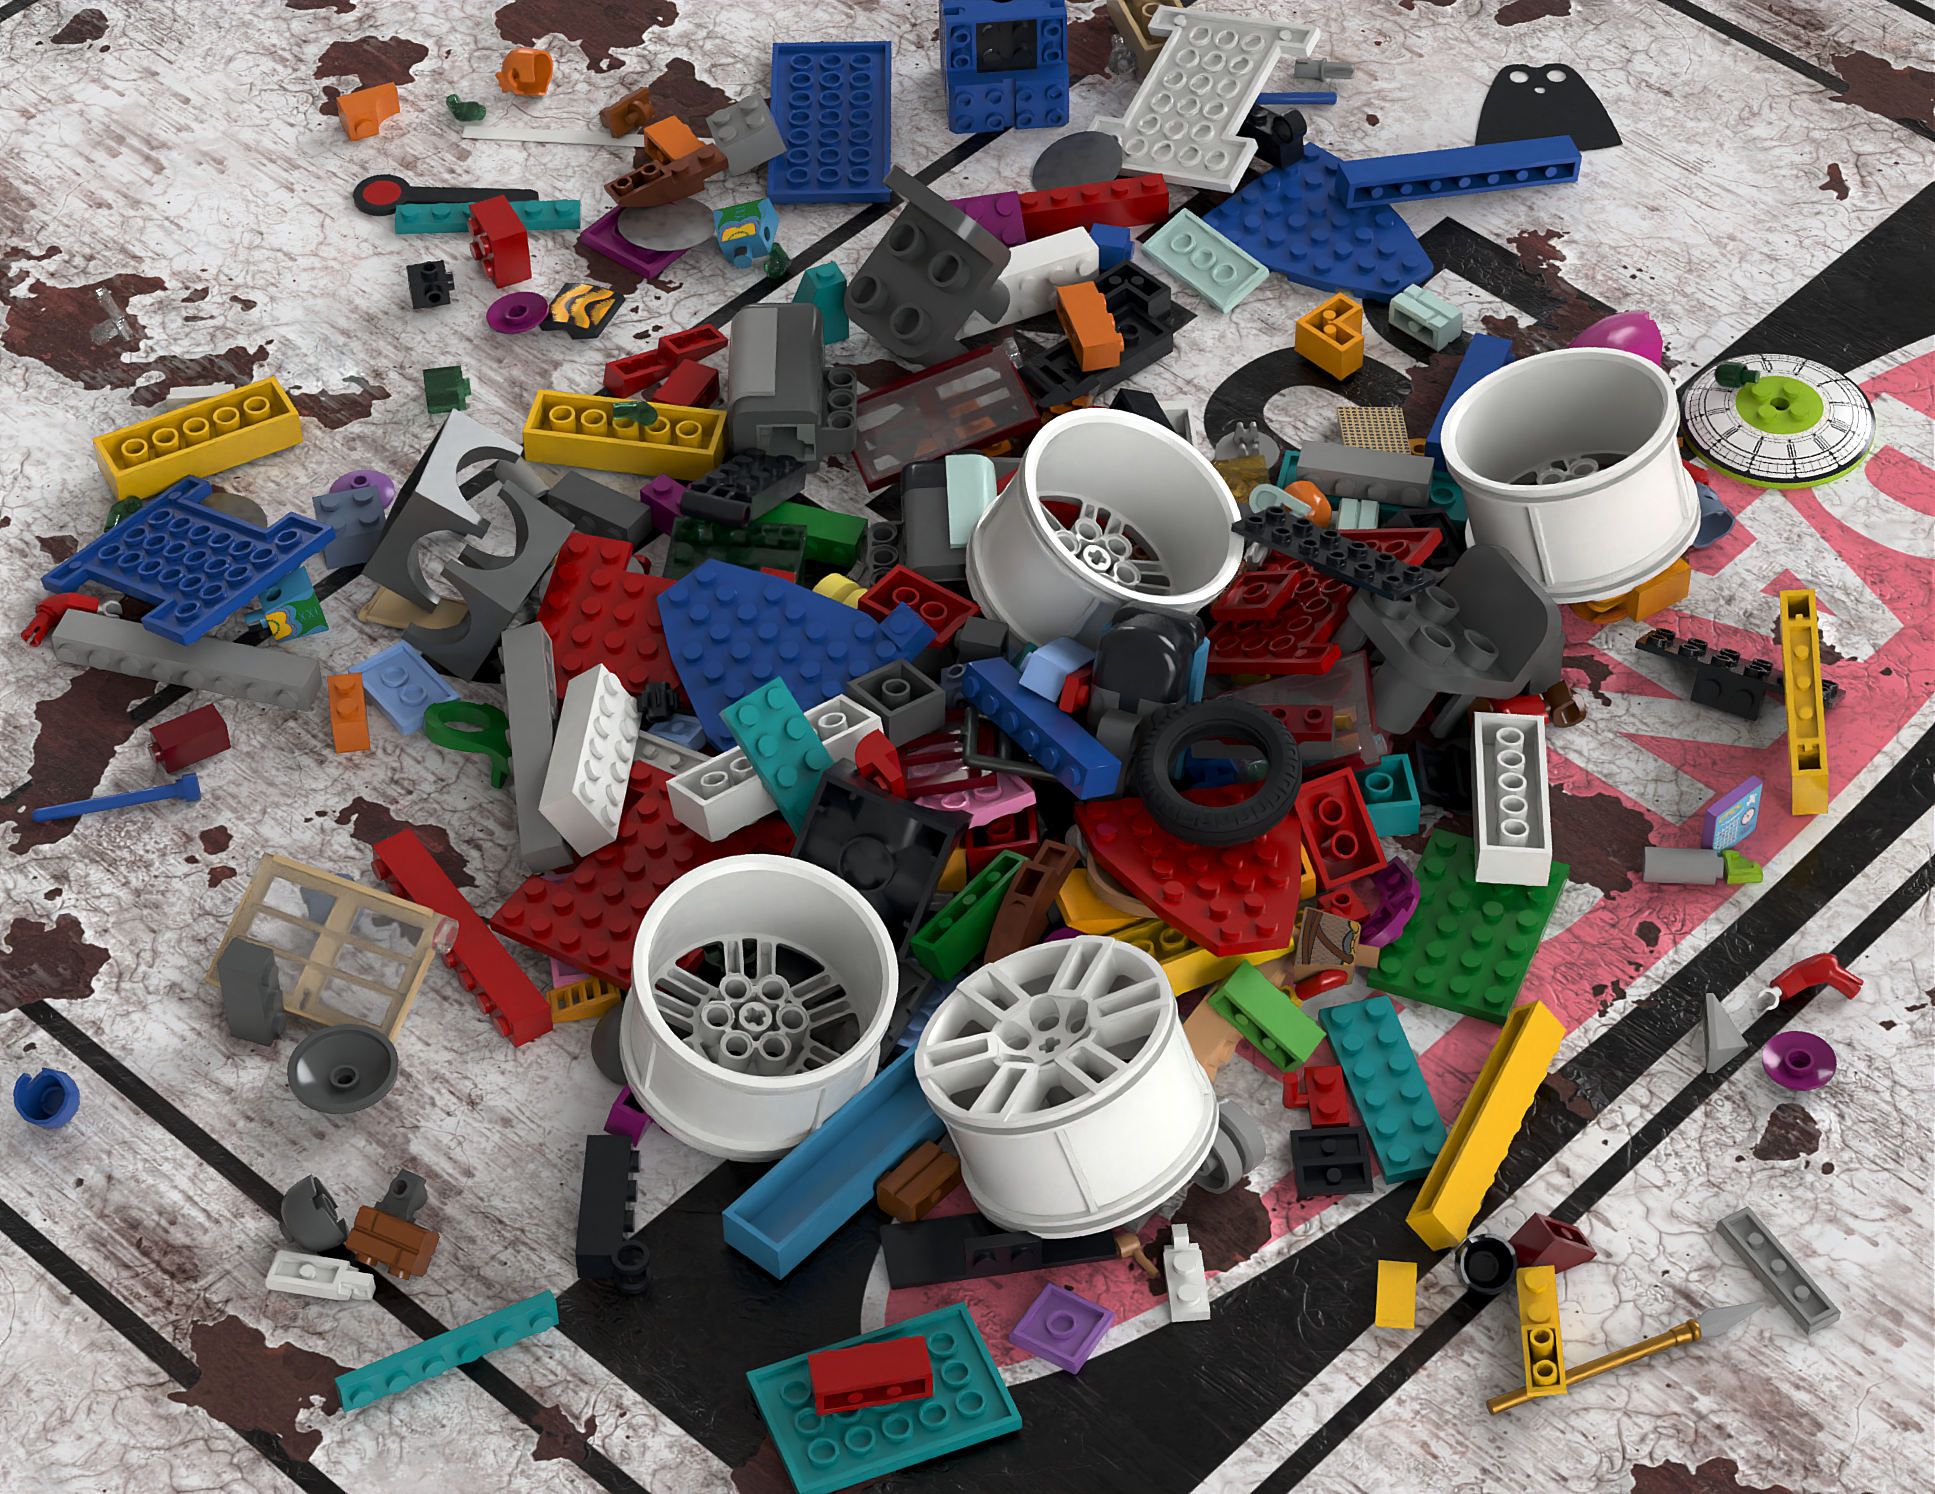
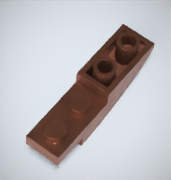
(662, 184)
(1028, 898)

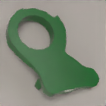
(490, 741)

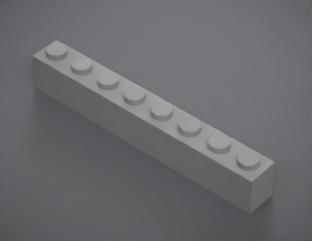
(203, 665)
(531, 736)

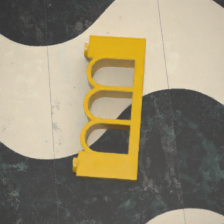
(1804, 702)

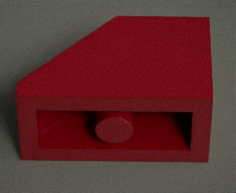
(1550, 1242)

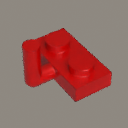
(1323, 1096)

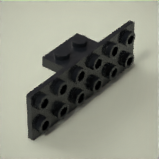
(1333, 554)
(1725, 678)
(977, 1248)

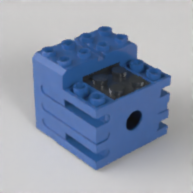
(1004, 64)

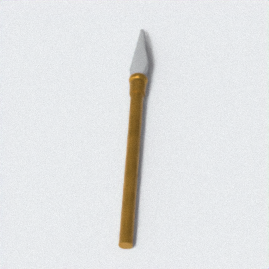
(1709, 1324)

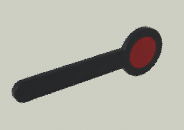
(382, 193)

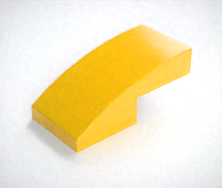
(1396, 1294)

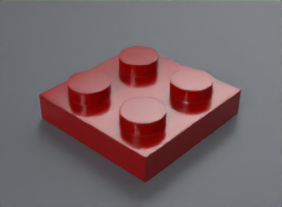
(1256, 595)

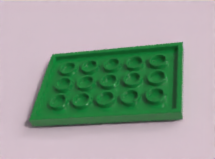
(1467, 938)

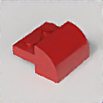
(879, 763)

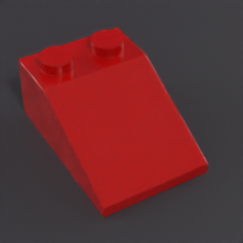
(934, 603)
(1337, 830)

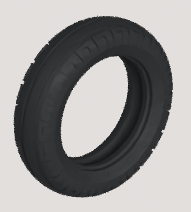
(1219, 824)

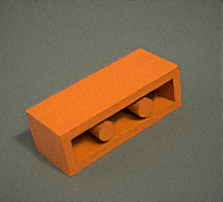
(1089, 326)

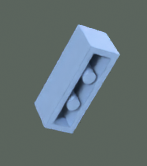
(1049, 665)

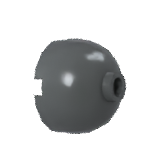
(312, 1217)

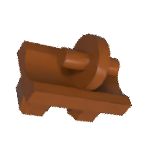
(628, 113)

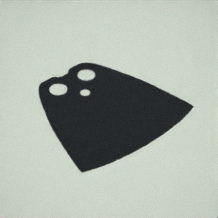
(1566, 108)

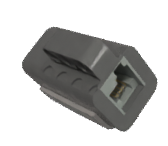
(782, 390)

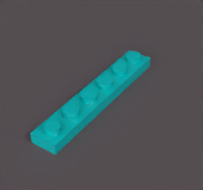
(454, 216)
(446, 1351)

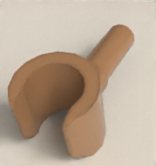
(1129, 1245)

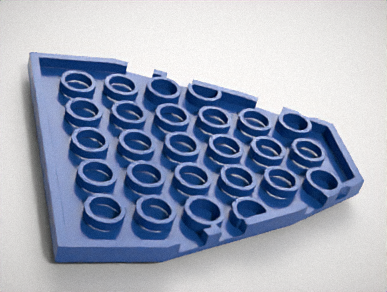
(1302, 228)
(746, 627)

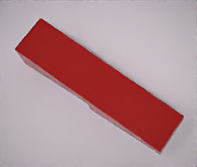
(642, 370)

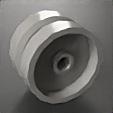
(1235, 1150)

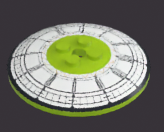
(1810, 443)

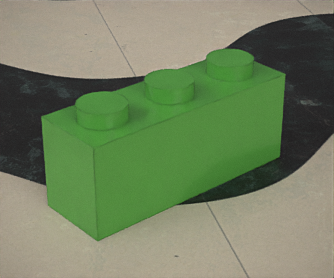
(1266, 1017)

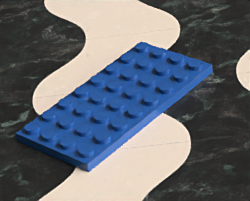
(833, 122)

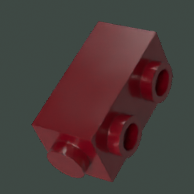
(189, 738)

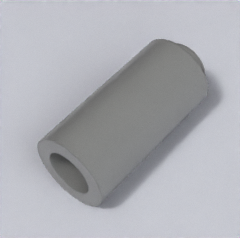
(524, 477)
(1681, 865)

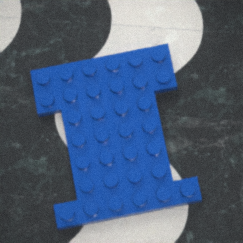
(190, 560)

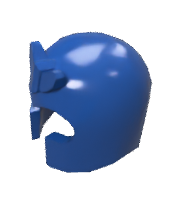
(48, 1099)

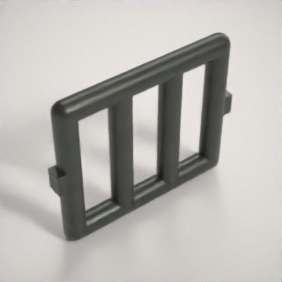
(1004, 762)

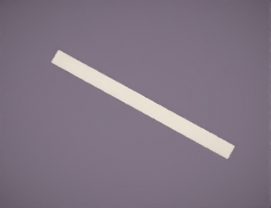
(557, 136)

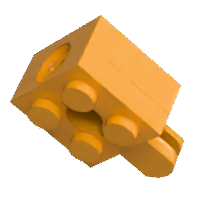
(1653, 594)

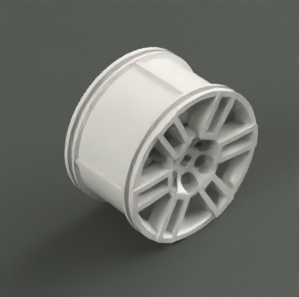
(1553, 424)
(1073, 581)
(1058, 1029)
(754, 1102)

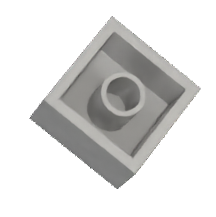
(746, 134)

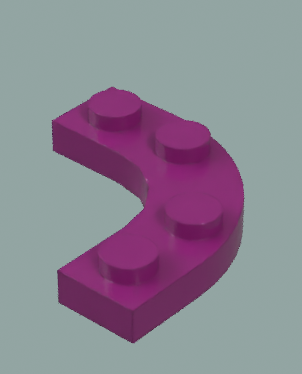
(1398, 902)

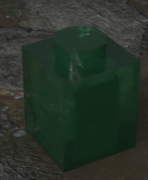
(446, 389)

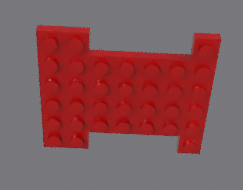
(609, 617)
(1297, 634)
(601, 905)

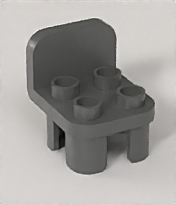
(927, 277)
(1465, 639)

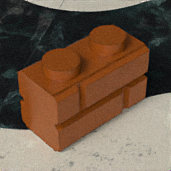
(918, 1183)
(391, 1241)

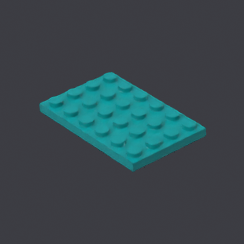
(864, 1443)

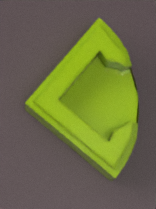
(1739, 869)

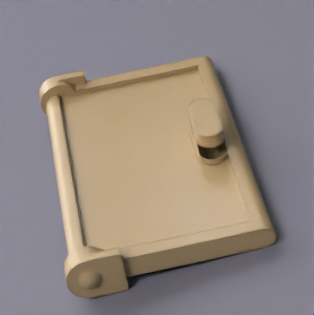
(398, 612)

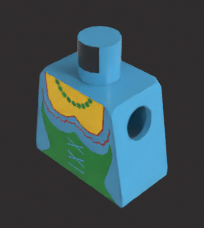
(746, 231)
(289, 608)

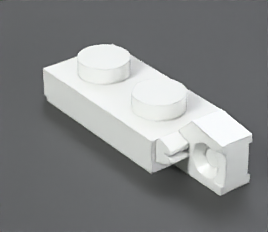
(318, 1277)
(1185, 1278)

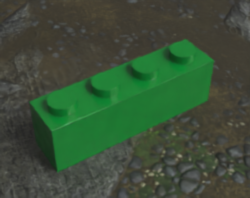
(830, 536)
(966, 921)

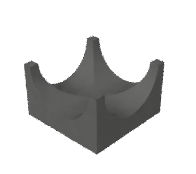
(434, 503)
(494, 585)

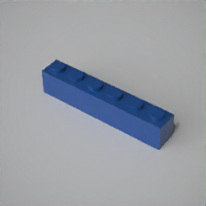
(1482, 358)
(1041, 728)

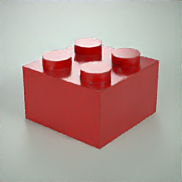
(499, 242)

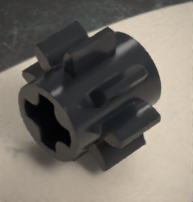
(658, 702)

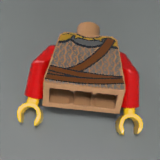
(1327, 953)

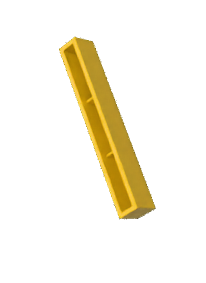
(1486, 1126)

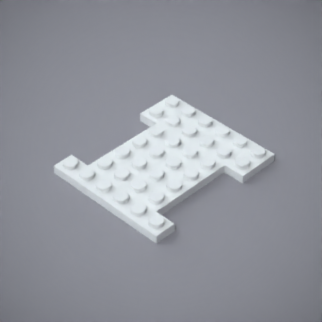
(1200, 95)

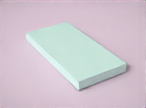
(1205, 261)

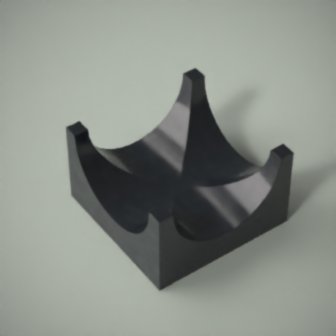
(880, 847)

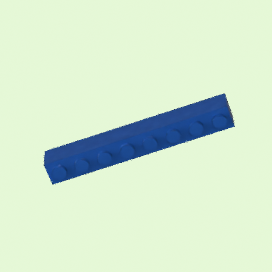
(1457, 171)

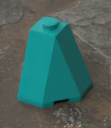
(826, 289)

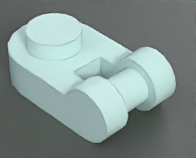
(1269, 495)

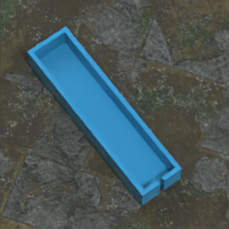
(832, 1170)

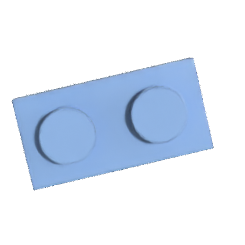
(681, 730)

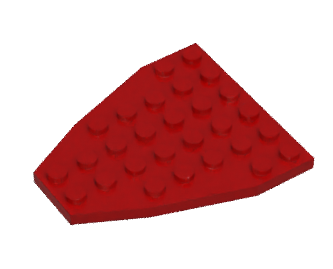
(1217, 896)

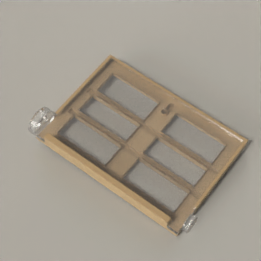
(337, 943)

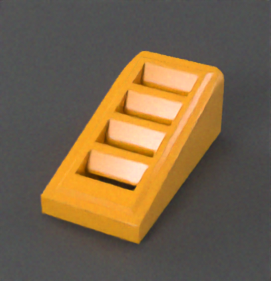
(604, 998)

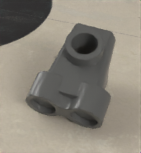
(401, 1203)

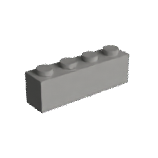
(1366, 473)

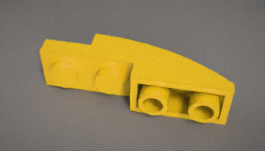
(1541, 1331)

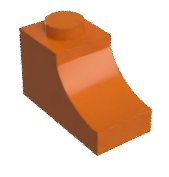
(366, 109)

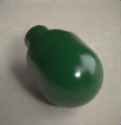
(1735, 374)

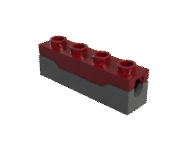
(1309, 724)

